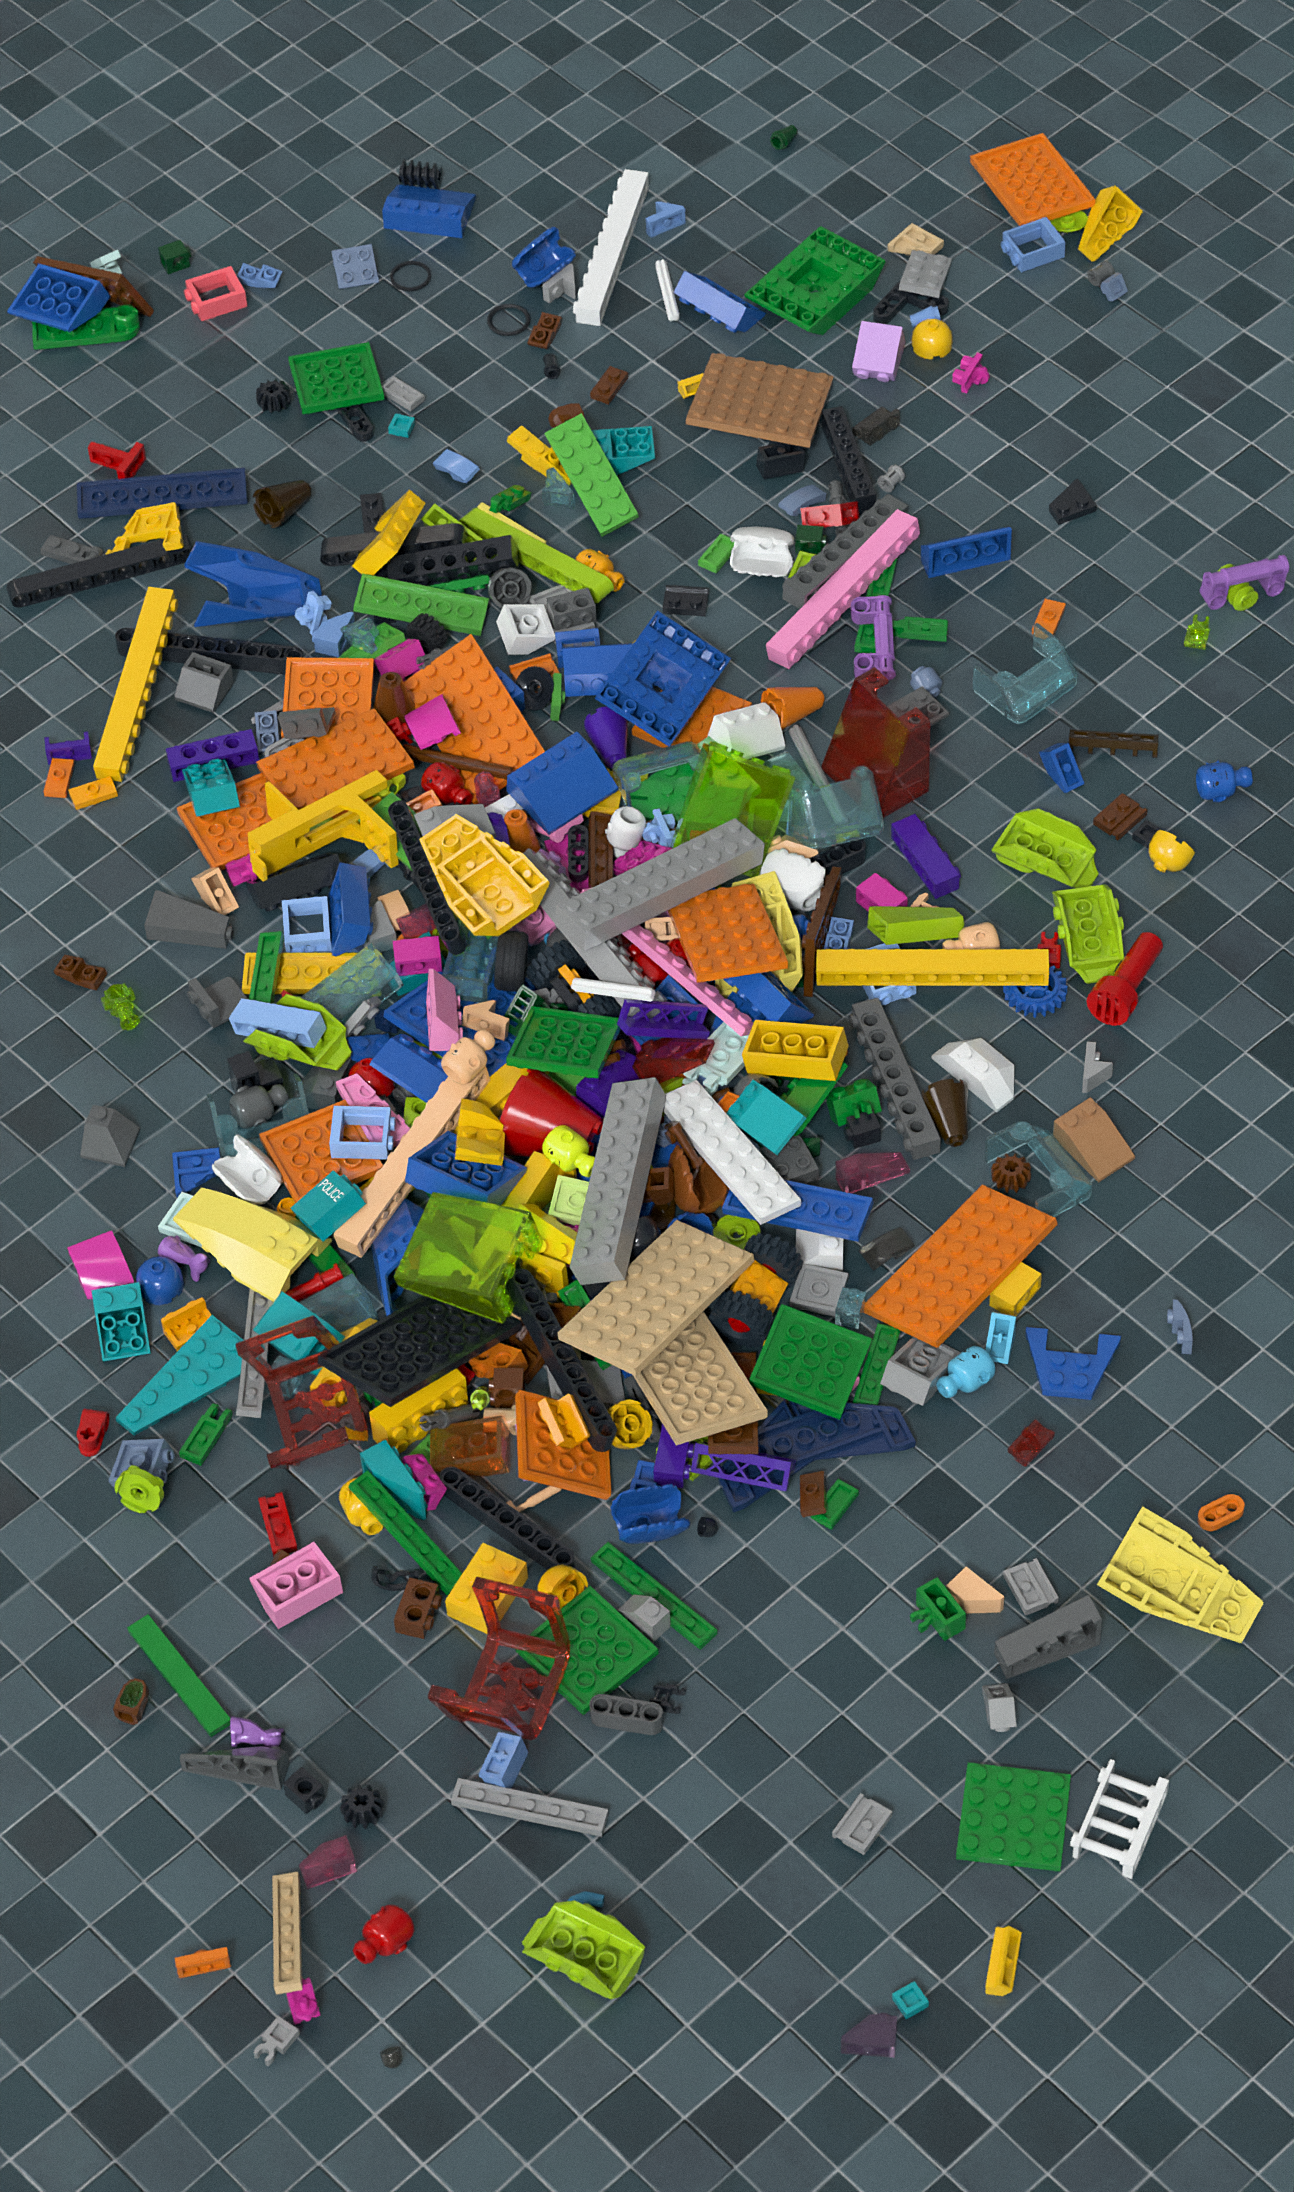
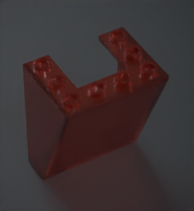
(886, 744)

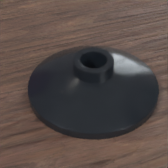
(528, 682)

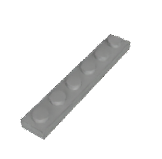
(529, 1807)

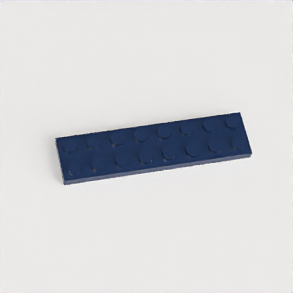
(185, 489)

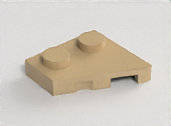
(915, 239)

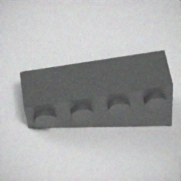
(1050, 1638)

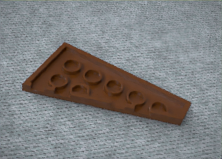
(116, 284)
(815, 932)

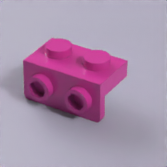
(427, 1477)

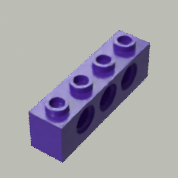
(236, 748)

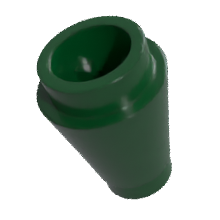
(781, 138)

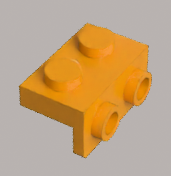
(183, 1323)
(564, 1421)

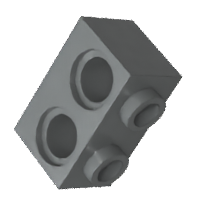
(571, 609)

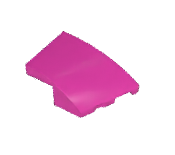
(432, 722)
(100, 1263)

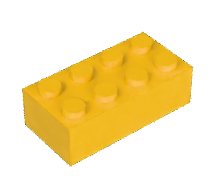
(795, 1050)
(402, 1421)

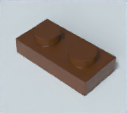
(609, 385)

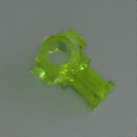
(119, 1002)

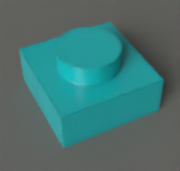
(401, 425)
(910, 2000)

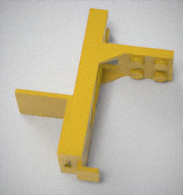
(288, 834)
(538, 1188)

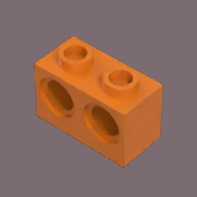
(497, 1357)

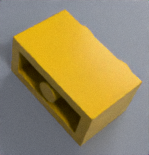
(1016, 1290)

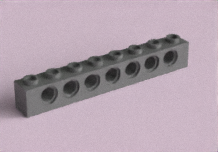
(824, 565)
(895, 1079)

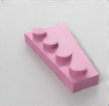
(359, 1093)

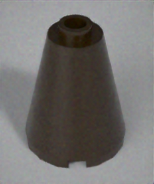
(280, 501)
(949, 1109)

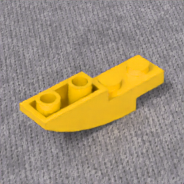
(535, 452)

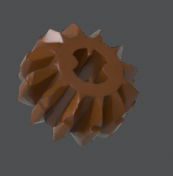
(1011, 1172)

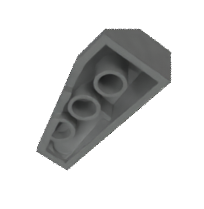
(320, 1085)
(250, 1765)

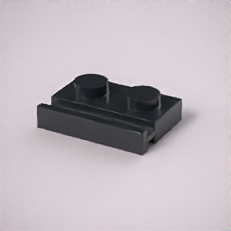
(685, 600)

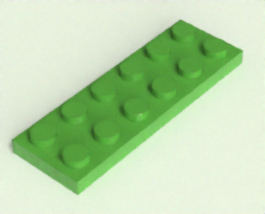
(591, 475)
(407, 600)

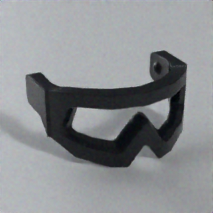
(397, 1587)

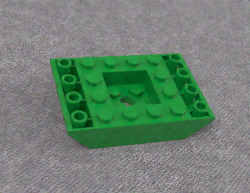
(822, 264)

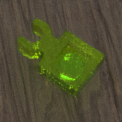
(1197, 634)

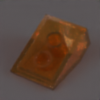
(472, 1446)

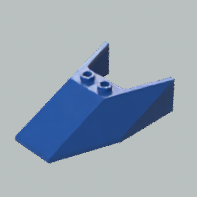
(255, 585)
(390, 1247)

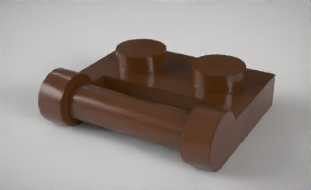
(676, 1136)

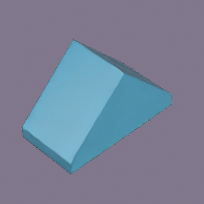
(1001, 1337)

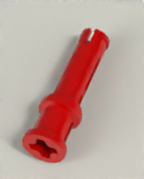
(316, 1284)

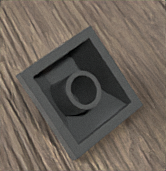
(108, 1136)

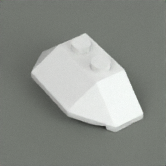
(982, 1068)

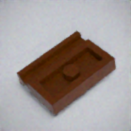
(1120, 816)

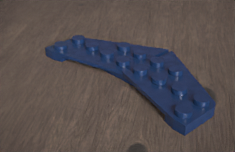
(817, 1436)

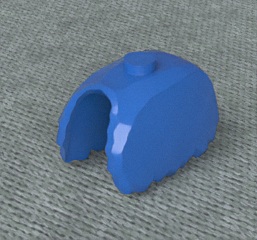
(542, 258)
(648, 1514)

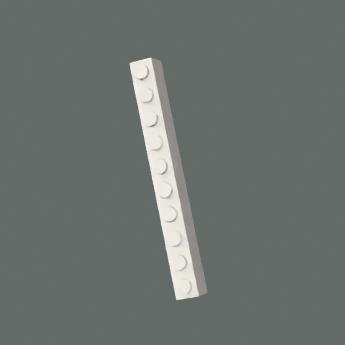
(611, 247)

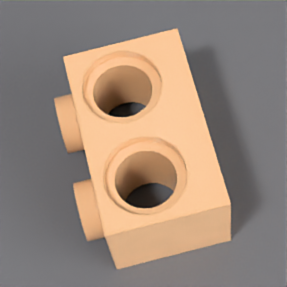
(661, 928)

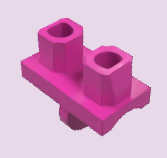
(974, 373)
(240, 871)
(303, 2002)

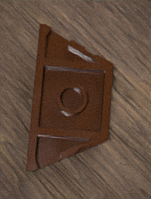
(524, 1342)

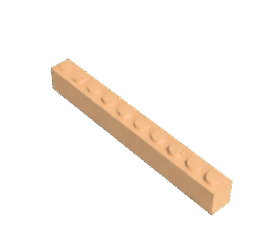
(389, 1184)

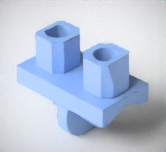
(312, 612)
(659, 828)

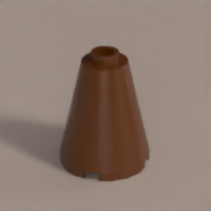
(392, 698)

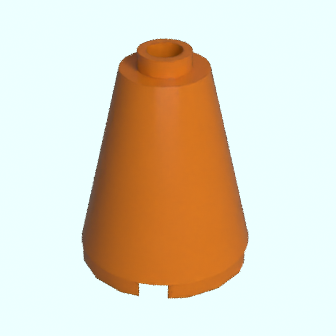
(793, 702)
(520, 831)

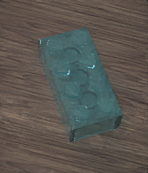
(474, 968)
(355, 981)

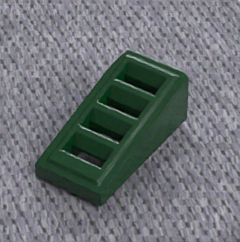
(515, 1005)

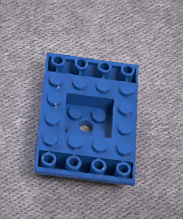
(675, 662)

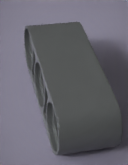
(636, 1722)

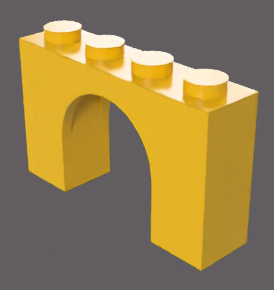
(393, 529)

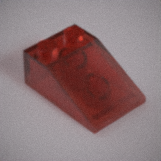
(671, 1057)

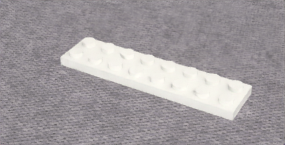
(730, 1153)

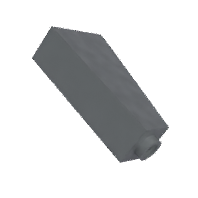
(186, 923)

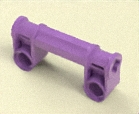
(1268, 572)
(883, 634)

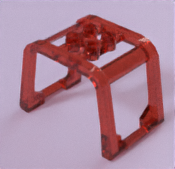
(292, 1455)
(502, 1700)

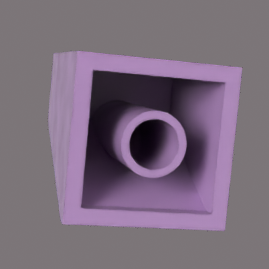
(878, 351)

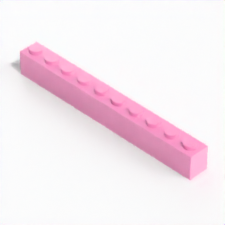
(840, 590)

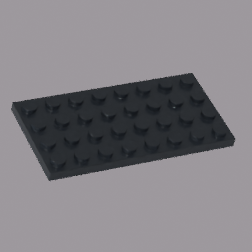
(414, 1348)

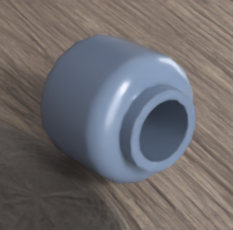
(928, 679)

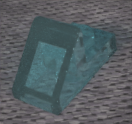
(557, 491)
(361, 635)

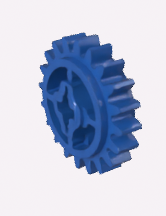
(1038, 998)

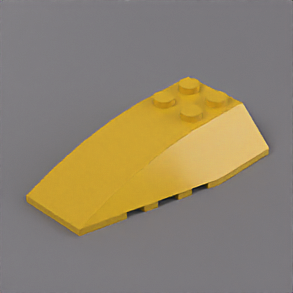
(482, 878)

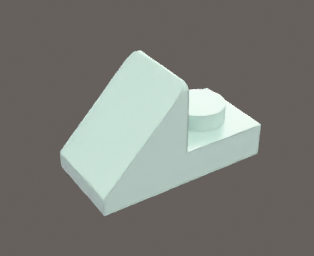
(108, 262)

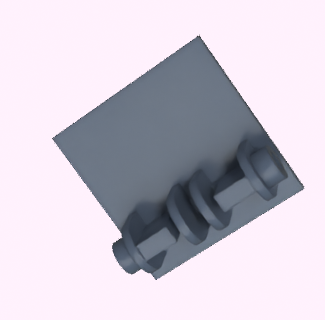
(355, 266)

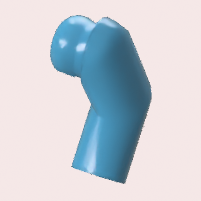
(590, 1898)

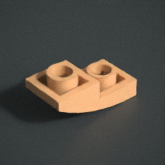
(394, 906)

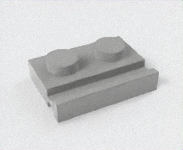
(365, 1011)
(1030, 1586)
(862, 1824)

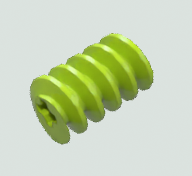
(1241, 595)

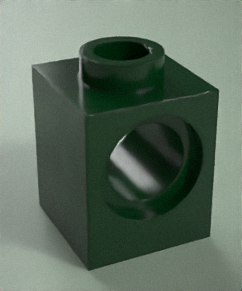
(174, 256)
(809, 539)

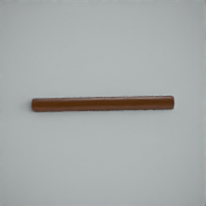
(458, 762)

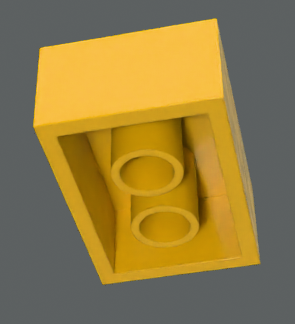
(487, 1564)

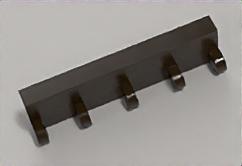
(1113, 740)

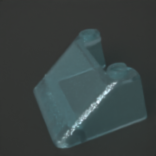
(628, 770)

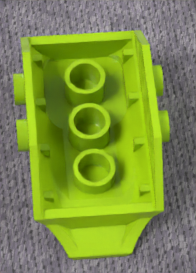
(1049, 847)
(1090, 930)
(328, 1053)
(586, 1947)

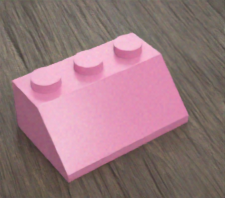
(442, 1012)
(296, 1585)

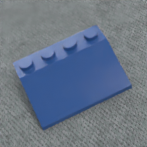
(428, 210)
(59, 298)
(561, 783)
(438, 1171)

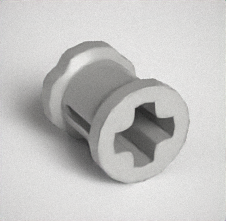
(891, 478)

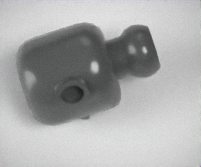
(255, 1104)

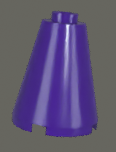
(608, 734)

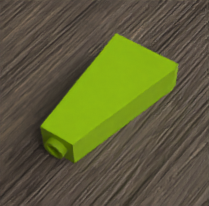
(914, 924)

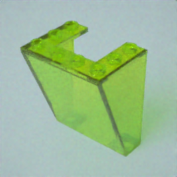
(731, 788)
(468, 1253)

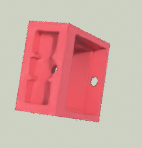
(218, 305)

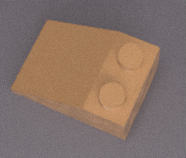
(1092, 1140)

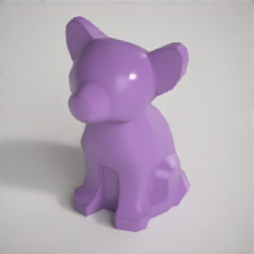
(179, 1252)
(249, 1732)

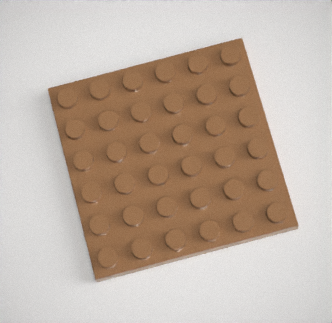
(760, 400)

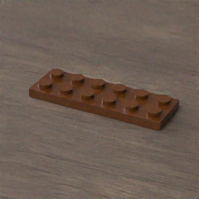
(742, 1438)

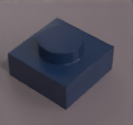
(383, 1024)

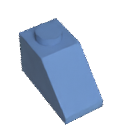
(329, 637)

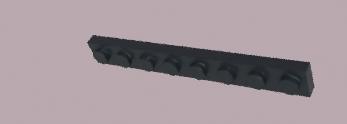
(371, 513)

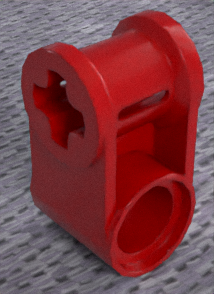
(91, 1431)

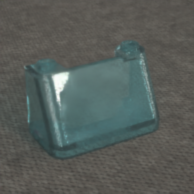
(835, 811)

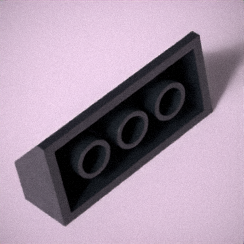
(294, 881)

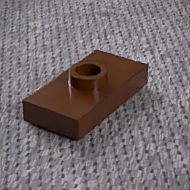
(813, 1494)

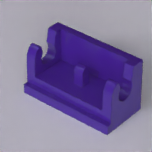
(72, 750)

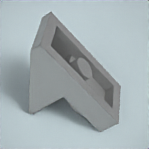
(560, 283)
(1094, 1070)

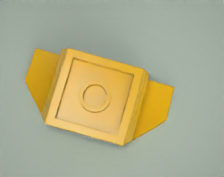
(479, 1134)

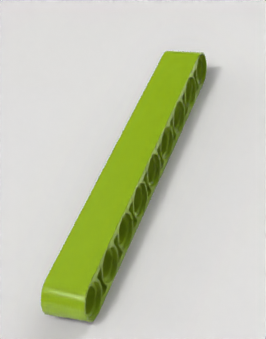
(540, 556)

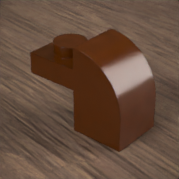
(659, 1186)

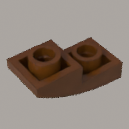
(545, 331)
(78, 972)

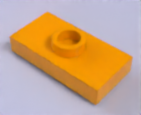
(93, 793)

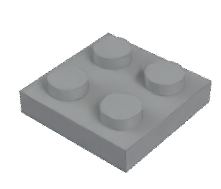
(818, 1289)

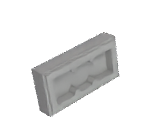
(402, 393)

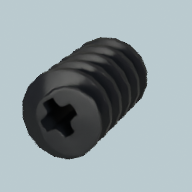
(420, 175)

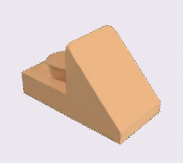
(483, 1016)

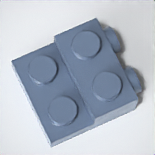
(147, 1454)

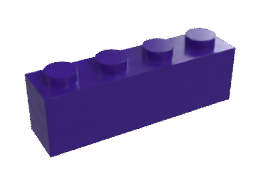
(925, 856)
(672, 1461)

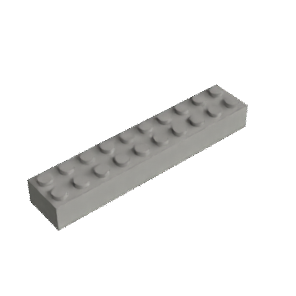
(659, 884)
(607, 959)
(618, 1181)

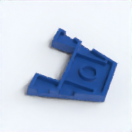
(1067, 1372)

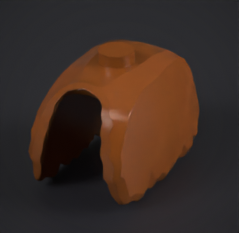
(696, 1191)

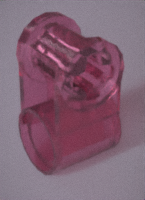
(485, 789)

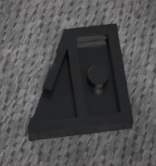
(1072, 503)

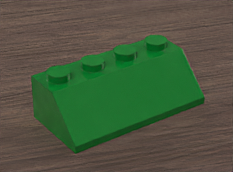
(808, 1095)

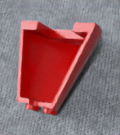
(539, 1106)

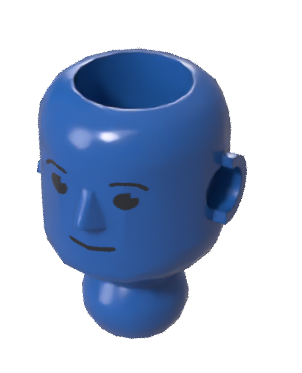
(1219, 780)

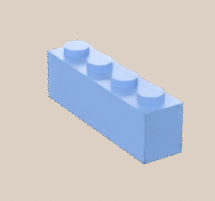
(289, 1023)

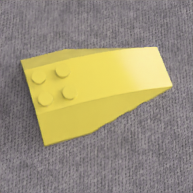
(784, 927)
(249, 1240)
(1177, 1580)

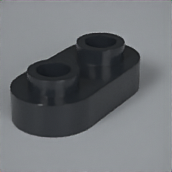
(562, 988)

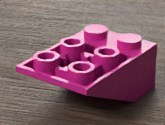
(637, 856)

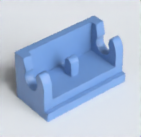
(504, 1760)

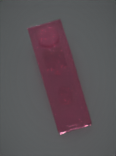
(869, 1170)

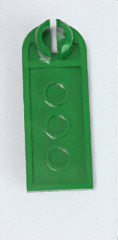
(107, 326)
(660, 795)

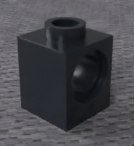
(302, 1781)

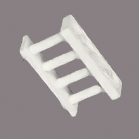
(1137, 1837)

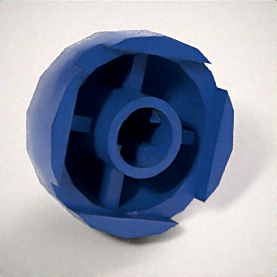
(160, 1280)

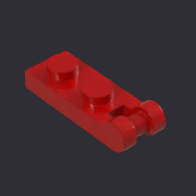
(277, 1523)

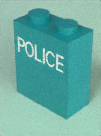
(329, 1205)

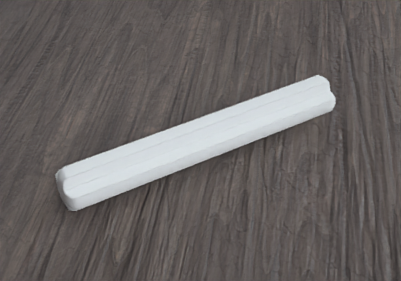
(667, 290)
(613, 989)

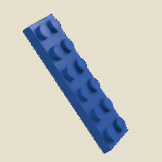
(820, 1211)

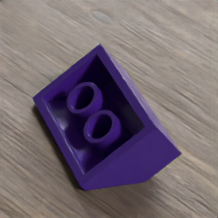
(596, 1091)

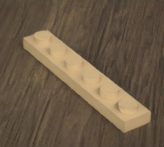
(287, 1933)

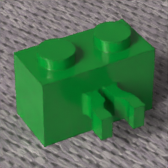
(852, 1100)
(939, 1610)

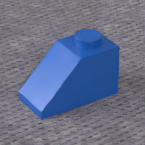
(1062, 766)

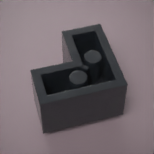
(779, 459)
(247, 1073)

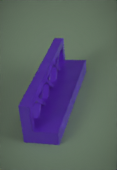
(658, 1027)
(760, 1460)

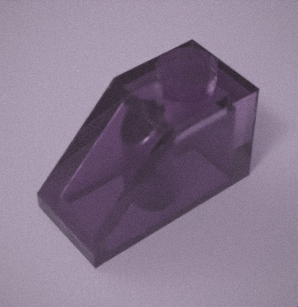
(872, 2037)

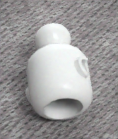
(625, 830)

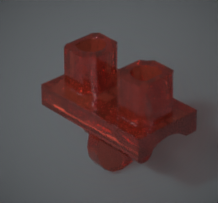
(1030, 1442)

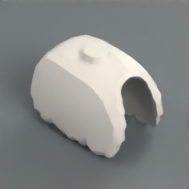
(761, 551)
(798, 878)
(249, 1172)

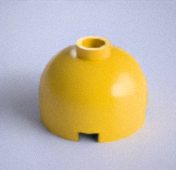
(932, 339)
(1169, 853)
(632, 1424)
(563, 1582)

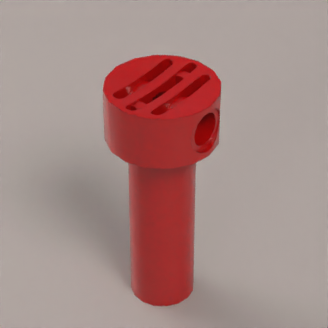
(1115, 995)

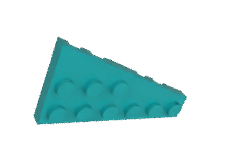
(191, 1374)

